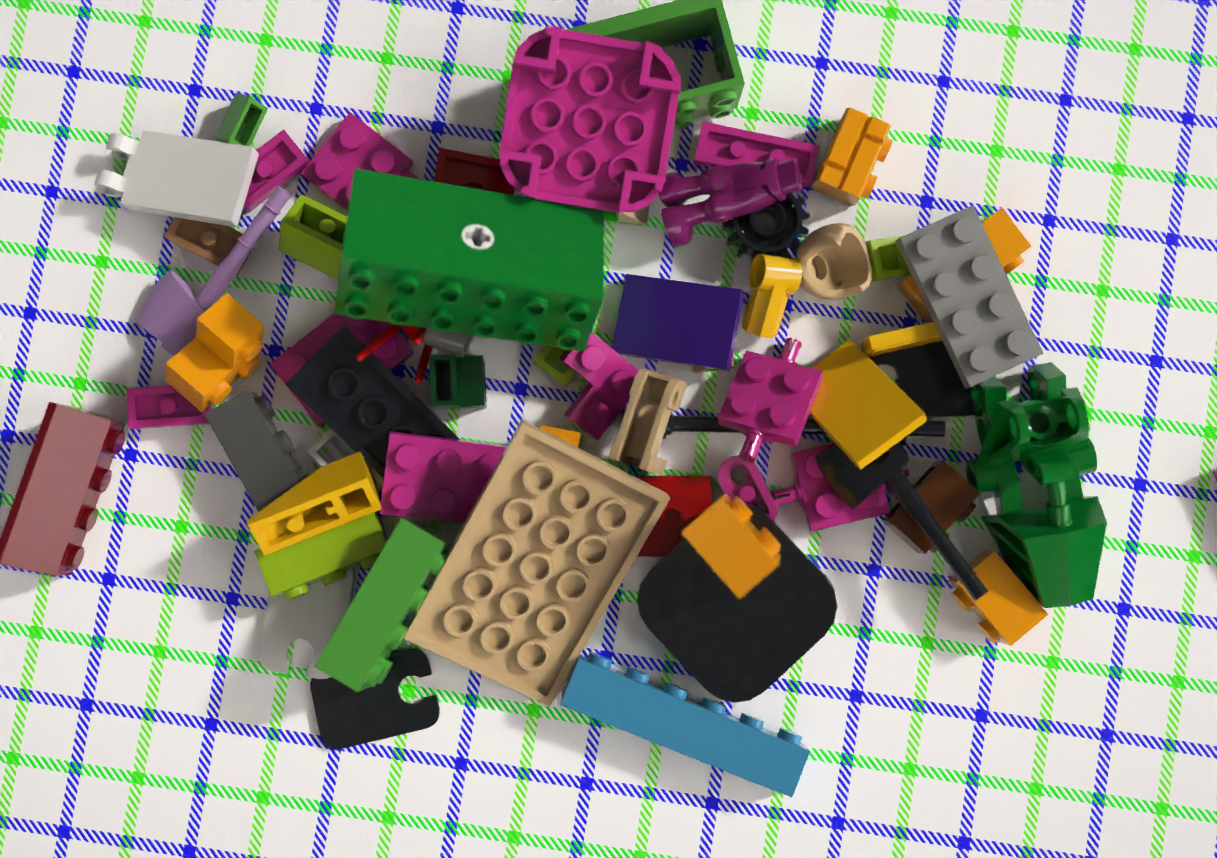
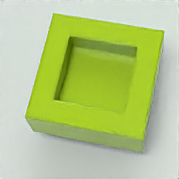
(886, 259)
(549, 362)

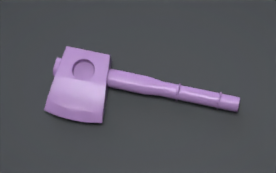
(173, 306)

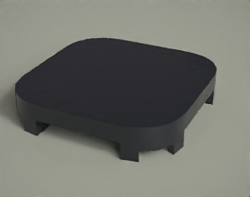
(731, 642)

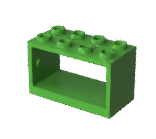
(679, 23)

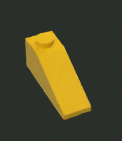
(317, 504)

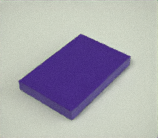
(678, 322)

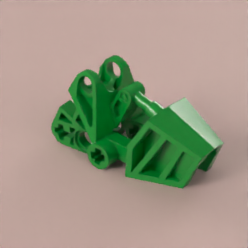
(1054, 548)

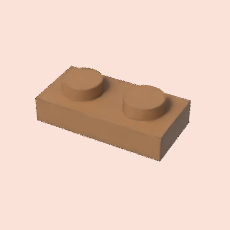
(204, 239)

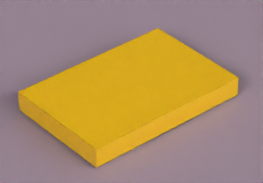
(862, 405)

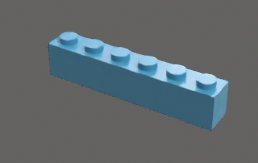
(686, 725)

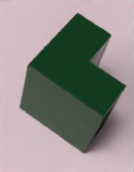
(457, 382)

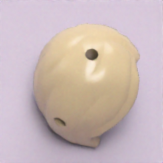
(834, 262)

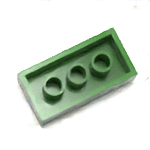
(384, 607)

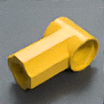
(771, 284)

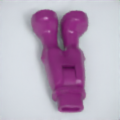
(732, 193)

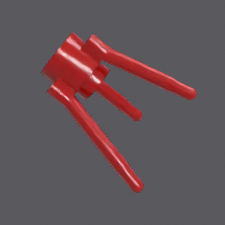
(414, 333)

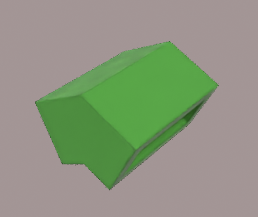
(235, 117)

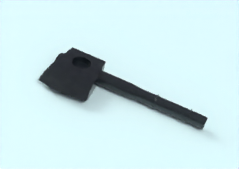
(857, 485)

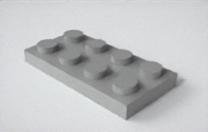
(969, 297)

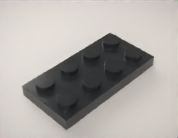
(362, 399)

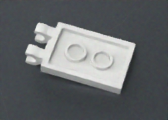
(181, 176)

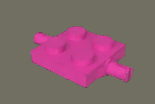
(770, 399)
(819, 499)

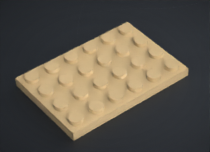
(536, 564)

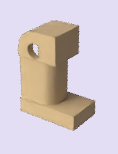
(646, 419)

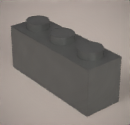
(256, 447)

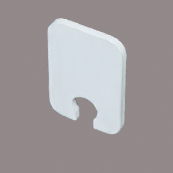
(306, 618)

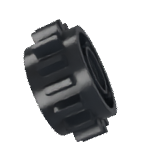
(775, 242)

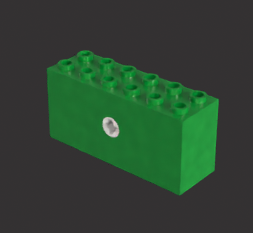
(471, 261)

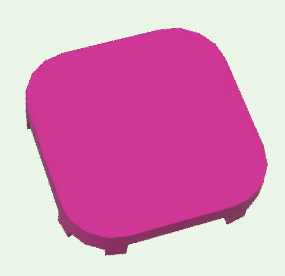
(589, 120)

